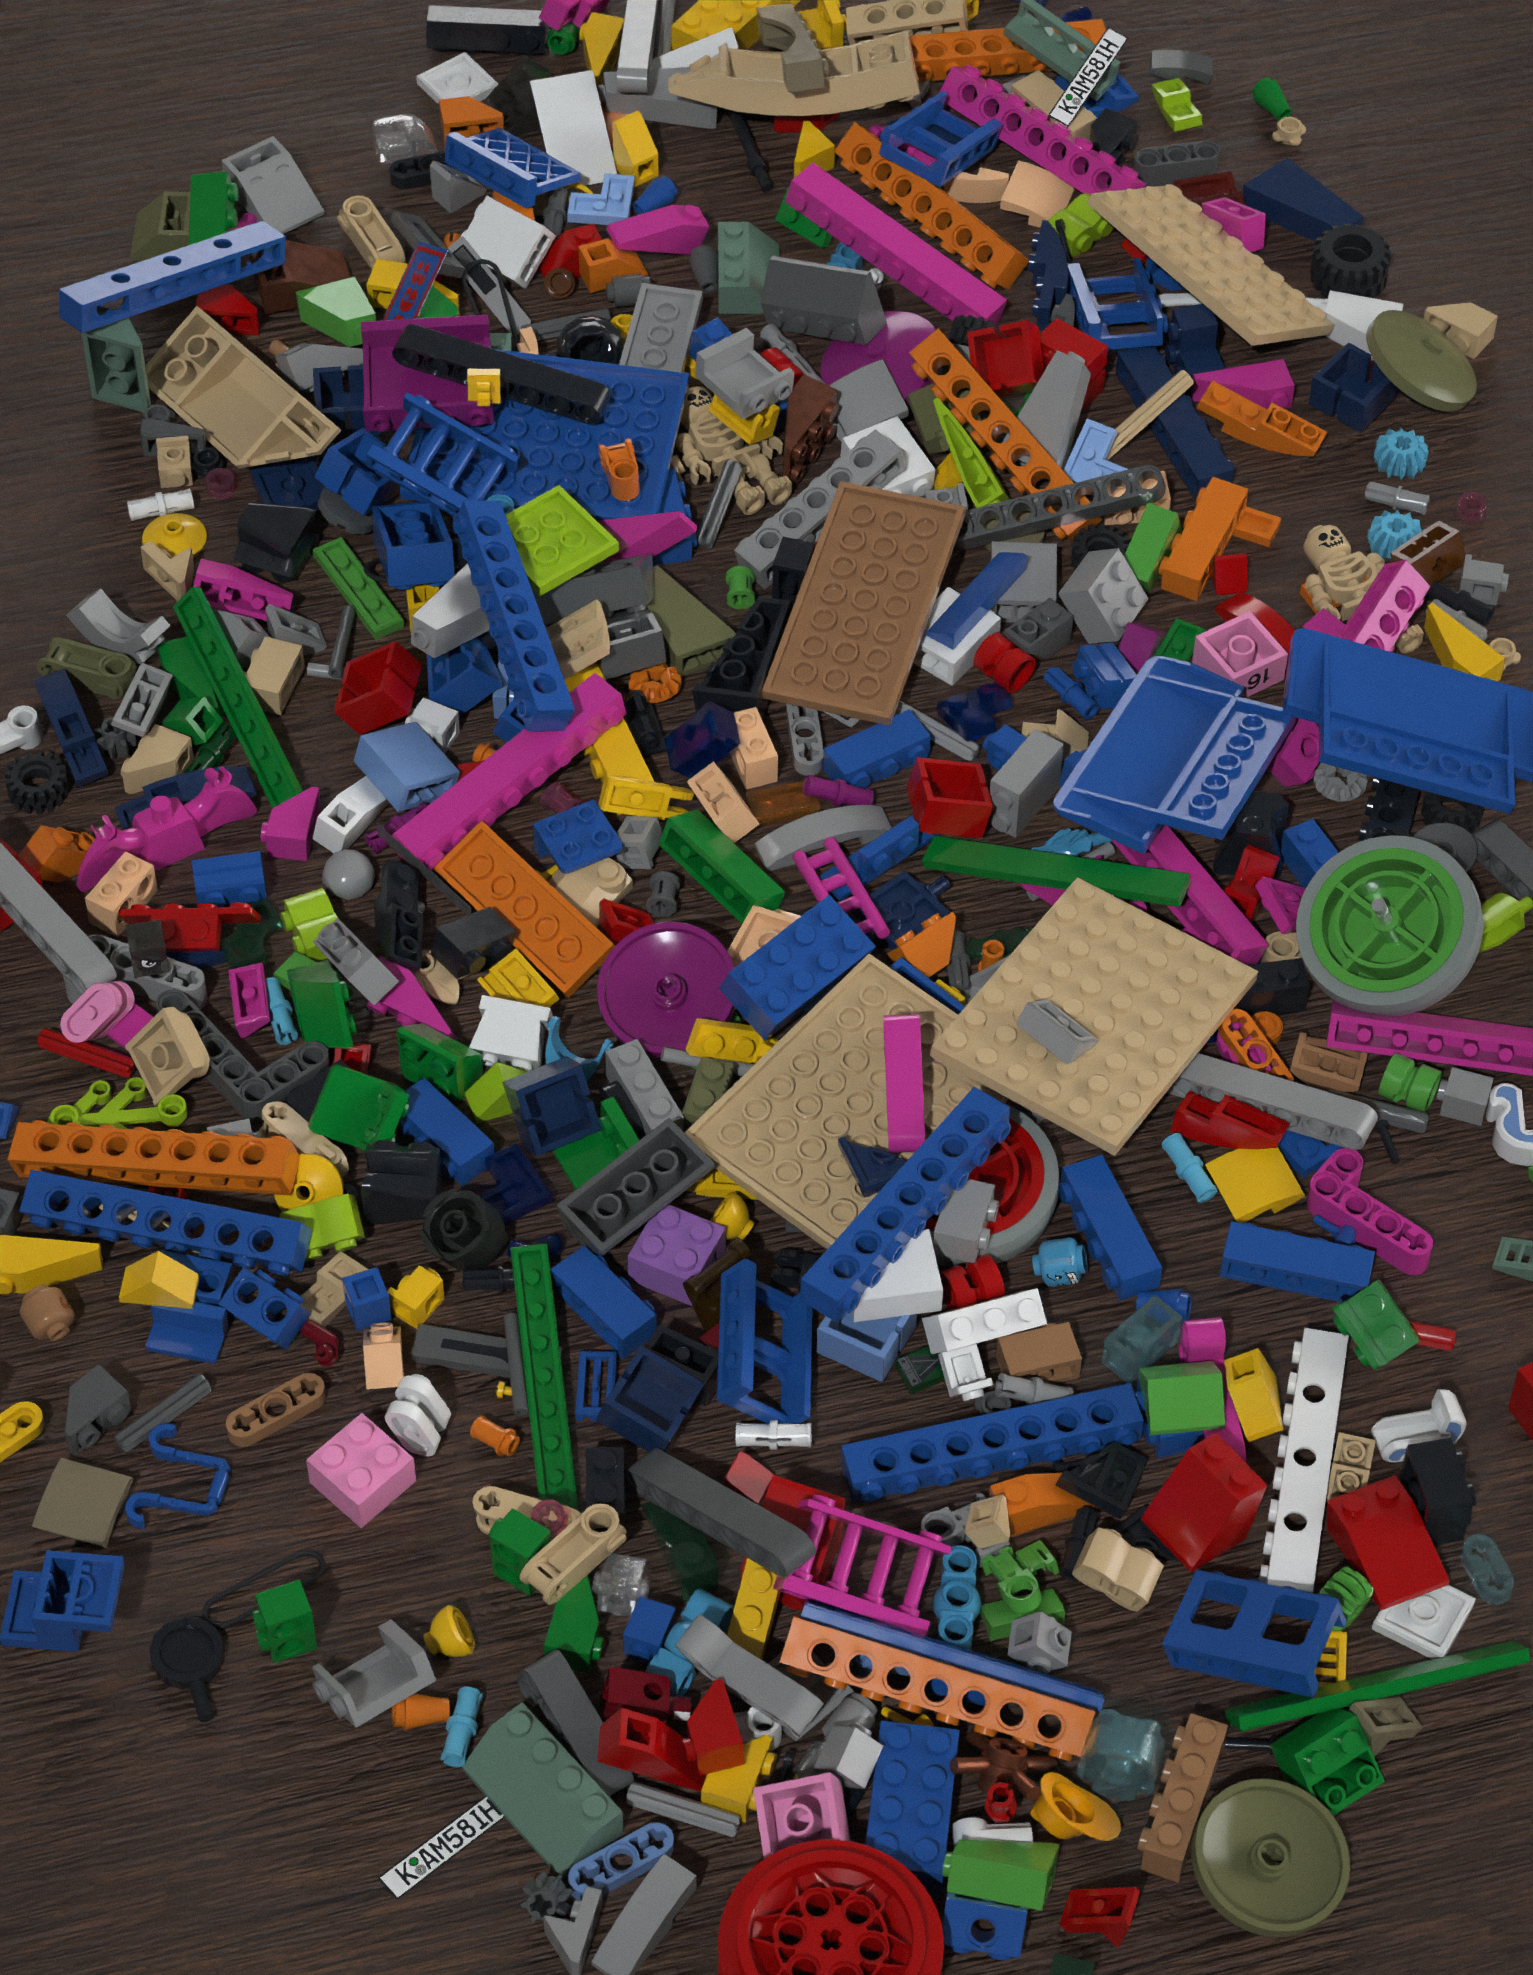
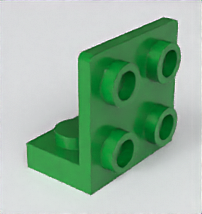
(594, 1152)
(1375, 1326)

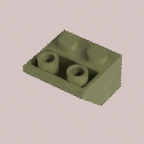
(161, 226)

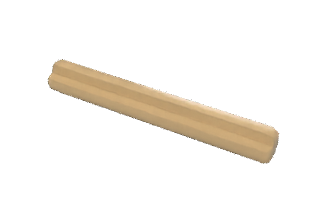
(1150, 410)

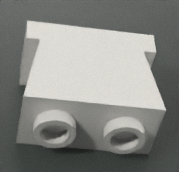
(511, 1033)

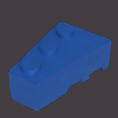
(462, 676)

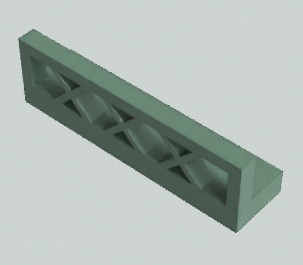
(1052, 49)

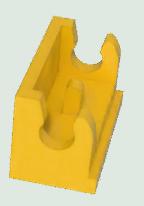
(751, 429)

